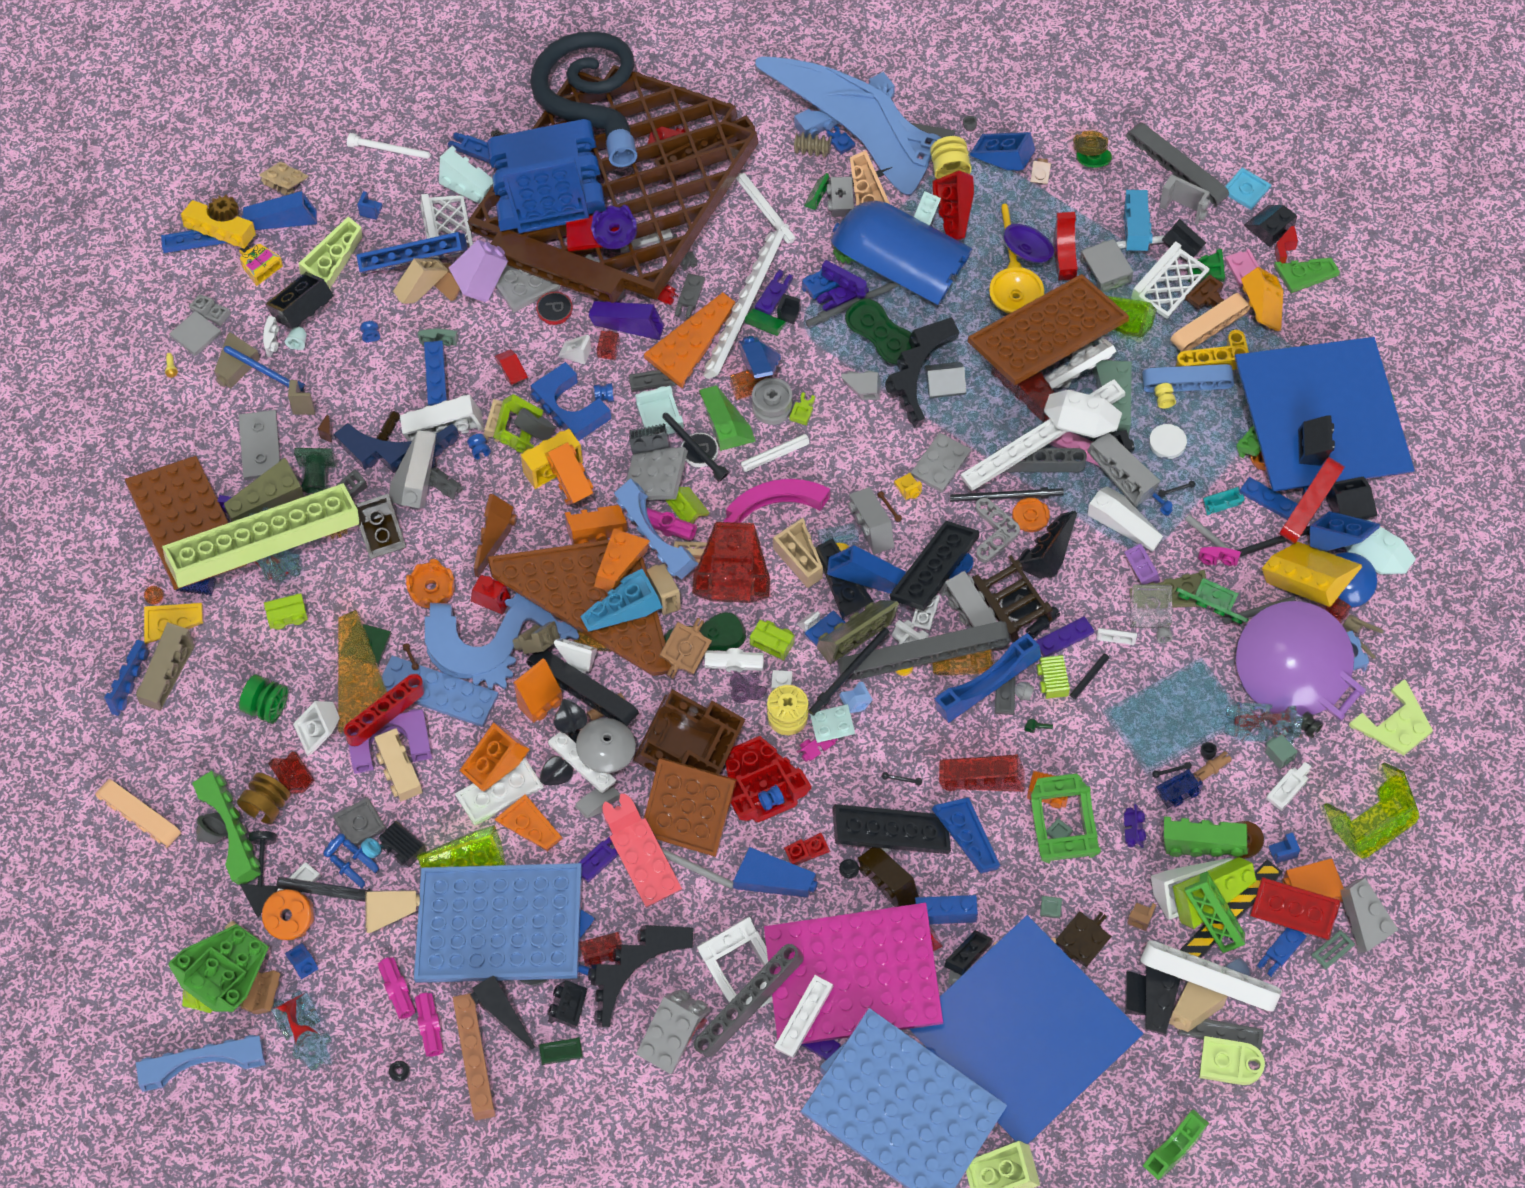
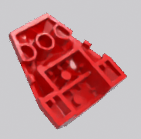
(757, 769)

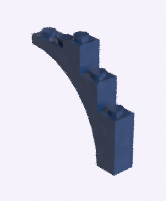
(368, 450)

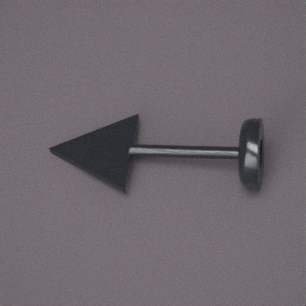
(260, 893)

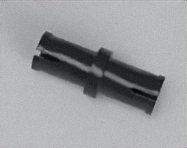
(1042, 623)

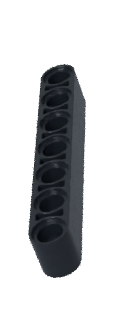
(586, 688)

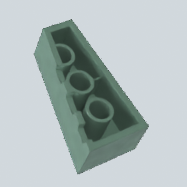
(1121, 372)

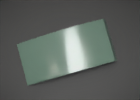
(448, 337)

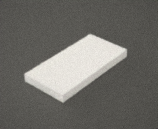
(484, 804)

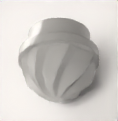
(1024, 691)

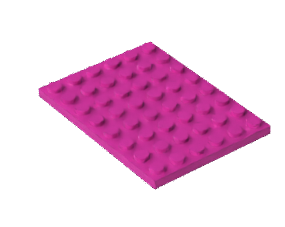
(873, 962)

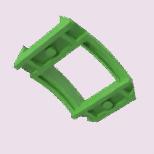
(1070, 846)

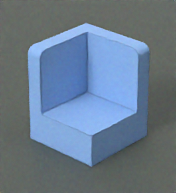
(857, 699)

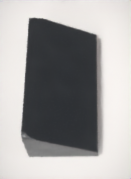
(1135, 993)

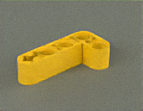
(1212, 355)

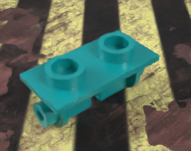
(1223, 500)

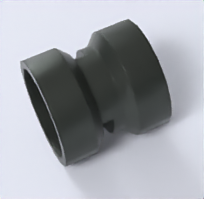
(1310, 725)

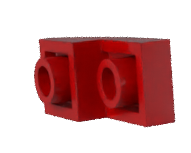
(806, 850)

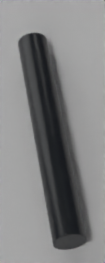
(1089, 676)

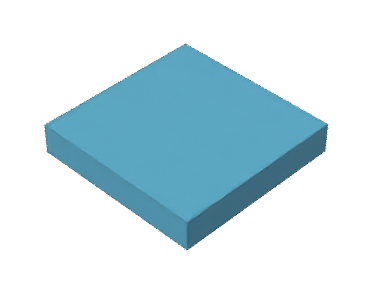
(1247, 188)

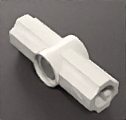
(734, 660)

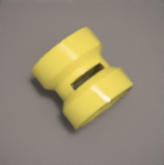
(1165, 396)

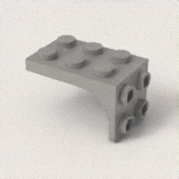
(672, 1030)

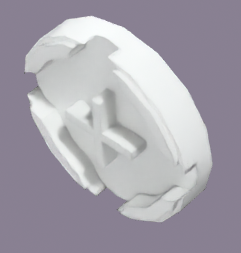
(1167, 441)

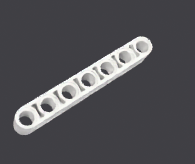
(1211, 975)

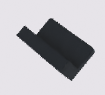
(1186, 237)

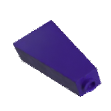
(628, 318)

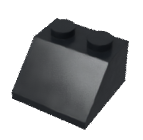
(1271, 223)

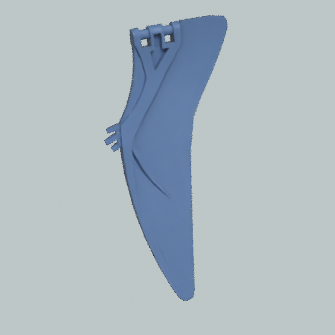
(863, 112)

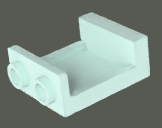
(655, 403)

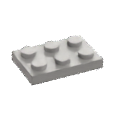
(940, 462)

